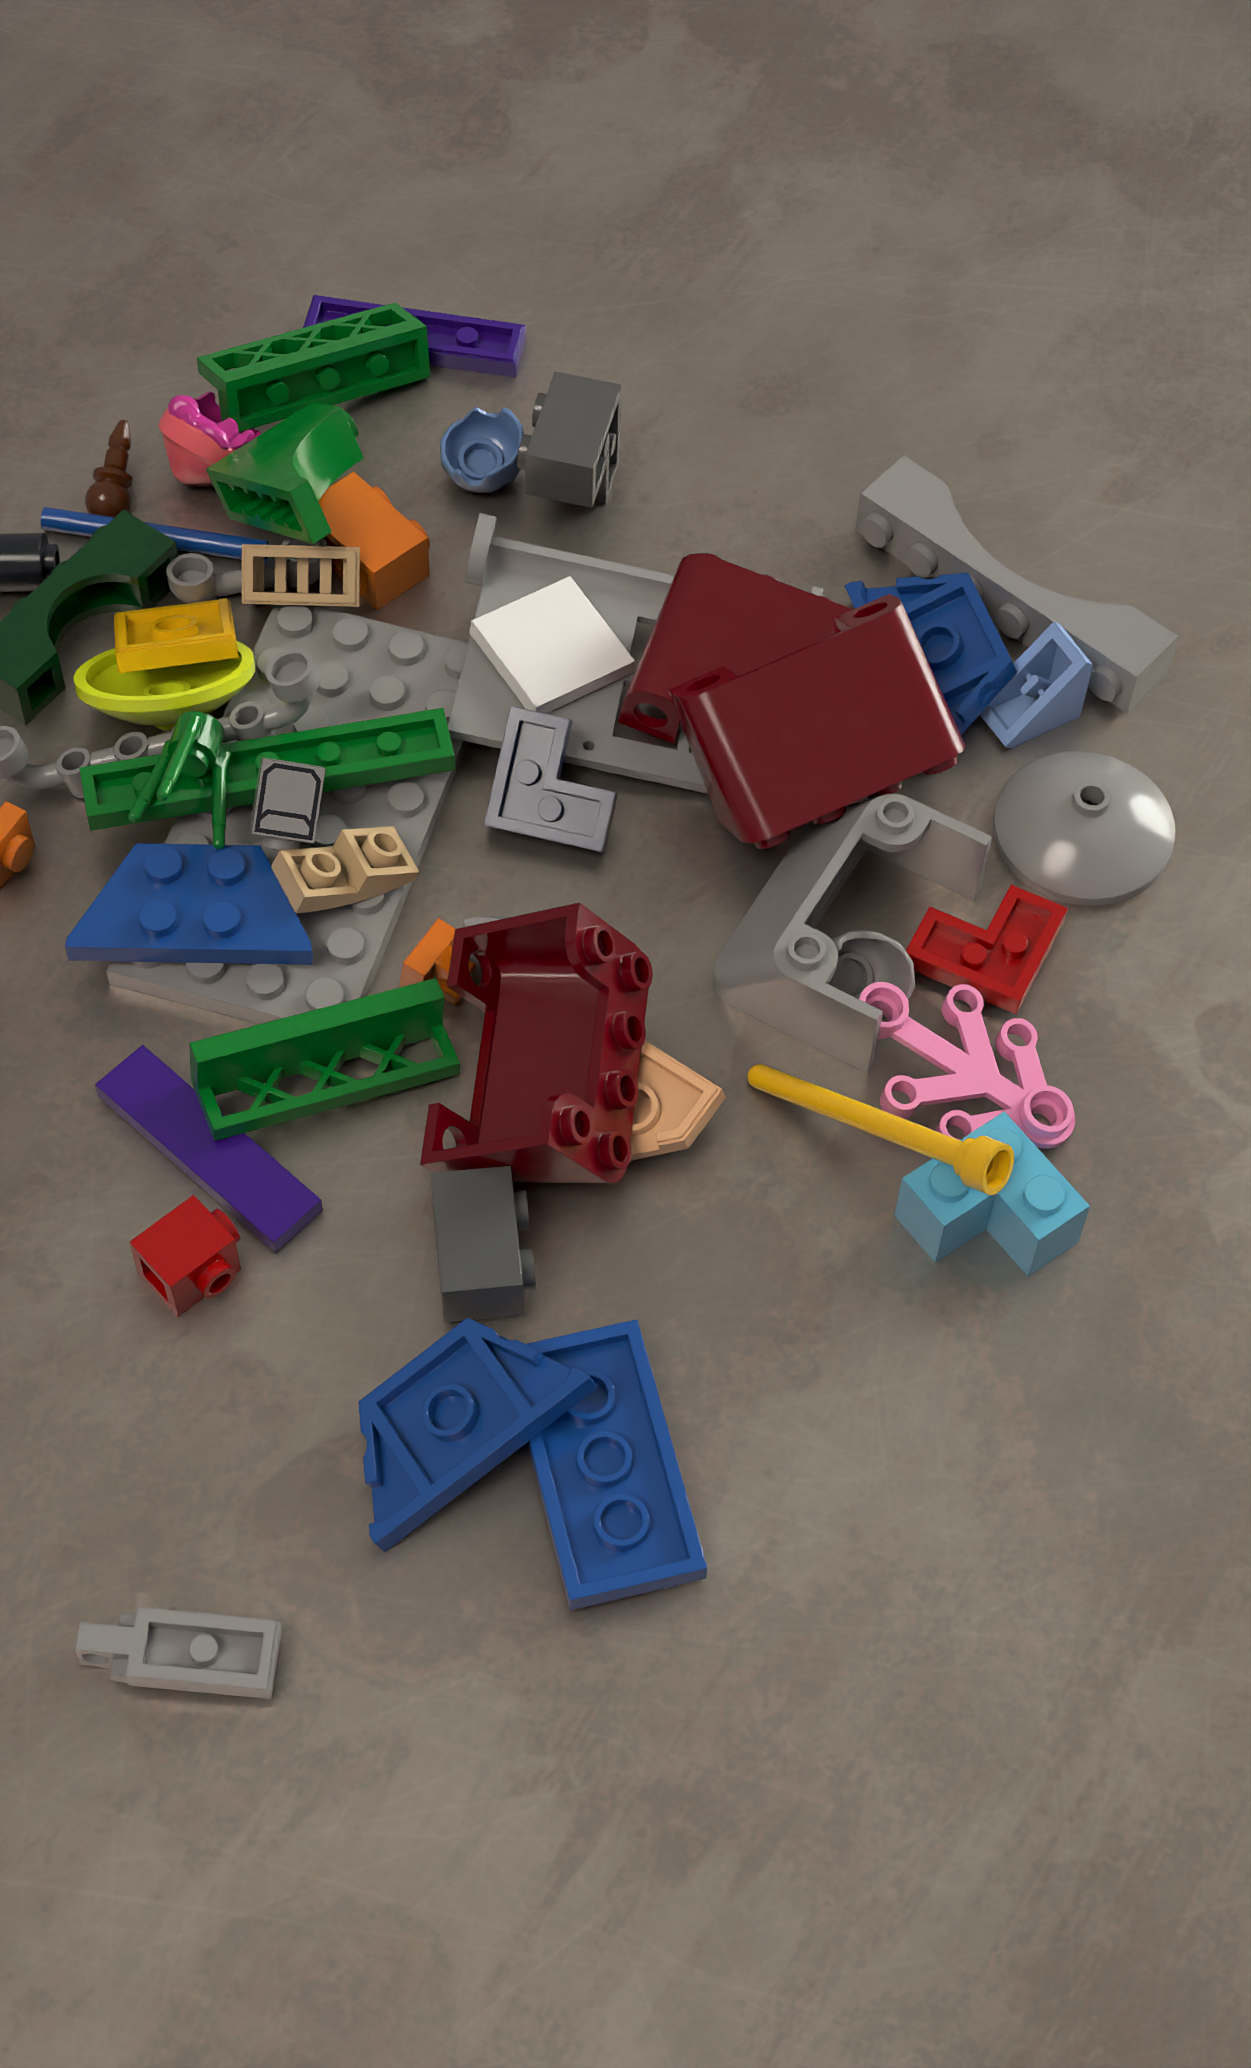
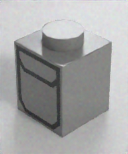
(286, 803)

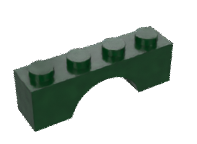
(113, 572)

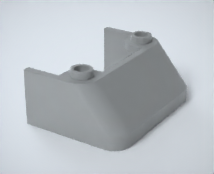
(782, 965)

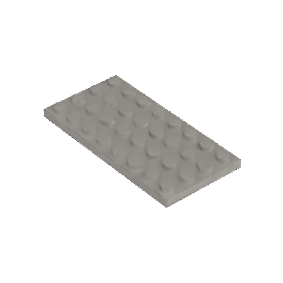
(365, 675)

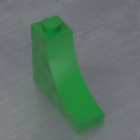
(286, 470)

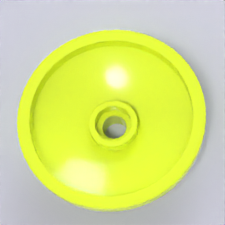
(161, 693)

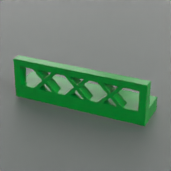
(318, 364)
(320, 1039)

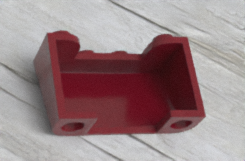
(717, 619)
(819, 726)
(554, 1050)

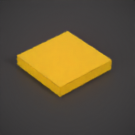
(174, 635)

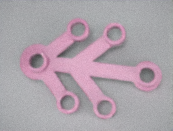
(971, 1071)

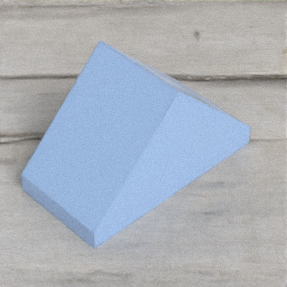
(1043, 692)

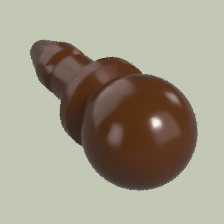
(109, 492)

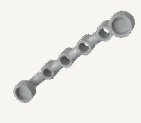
(289, 673)

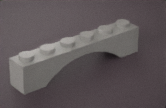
(917, 523)

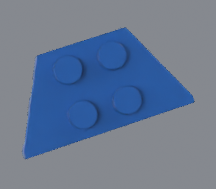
(955, 637)
(191, 909)
(455, 1420)

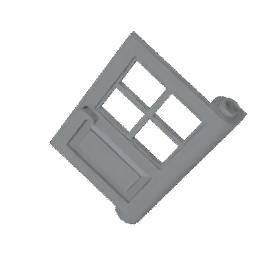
(621, 597)

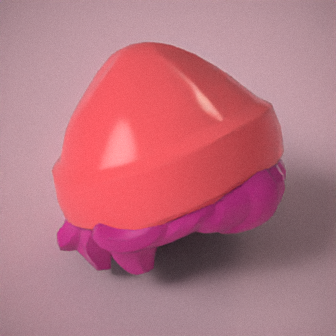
(198, 438)

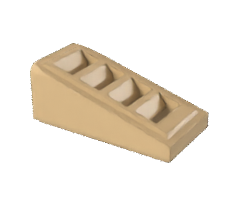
(254, 575)

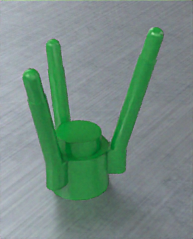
(190, 752)

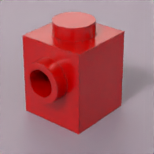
(188, 1255)

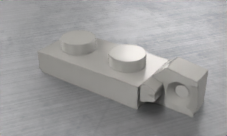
(185, 1651)

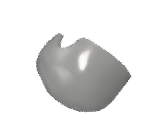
(871, 958)

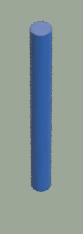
(186, 539)

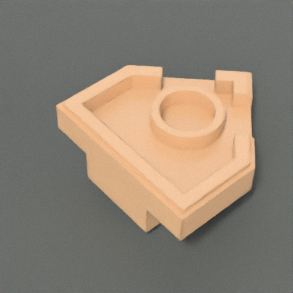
(671, 1105)

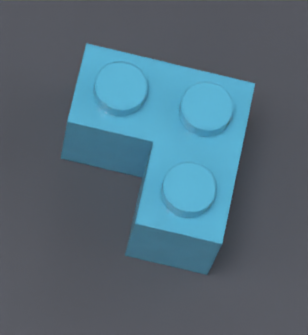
(1030, 1218)

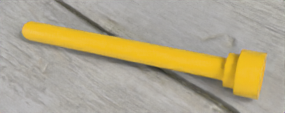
(979, 1162)

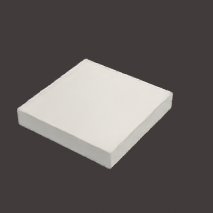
(552, 646)

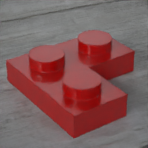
(994, 960)

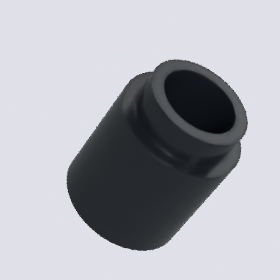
(26, 561)

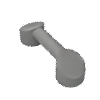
(193, 577)

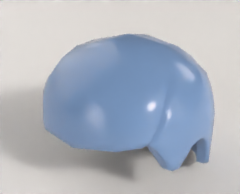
(482, 450)

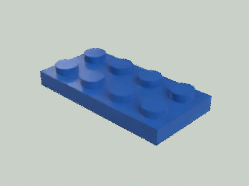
(614, 1476)

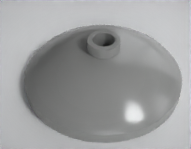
(1077, 848)

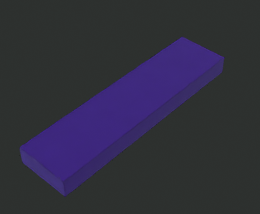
(452, 339)
(229, 1169)

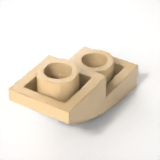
(352, 870)

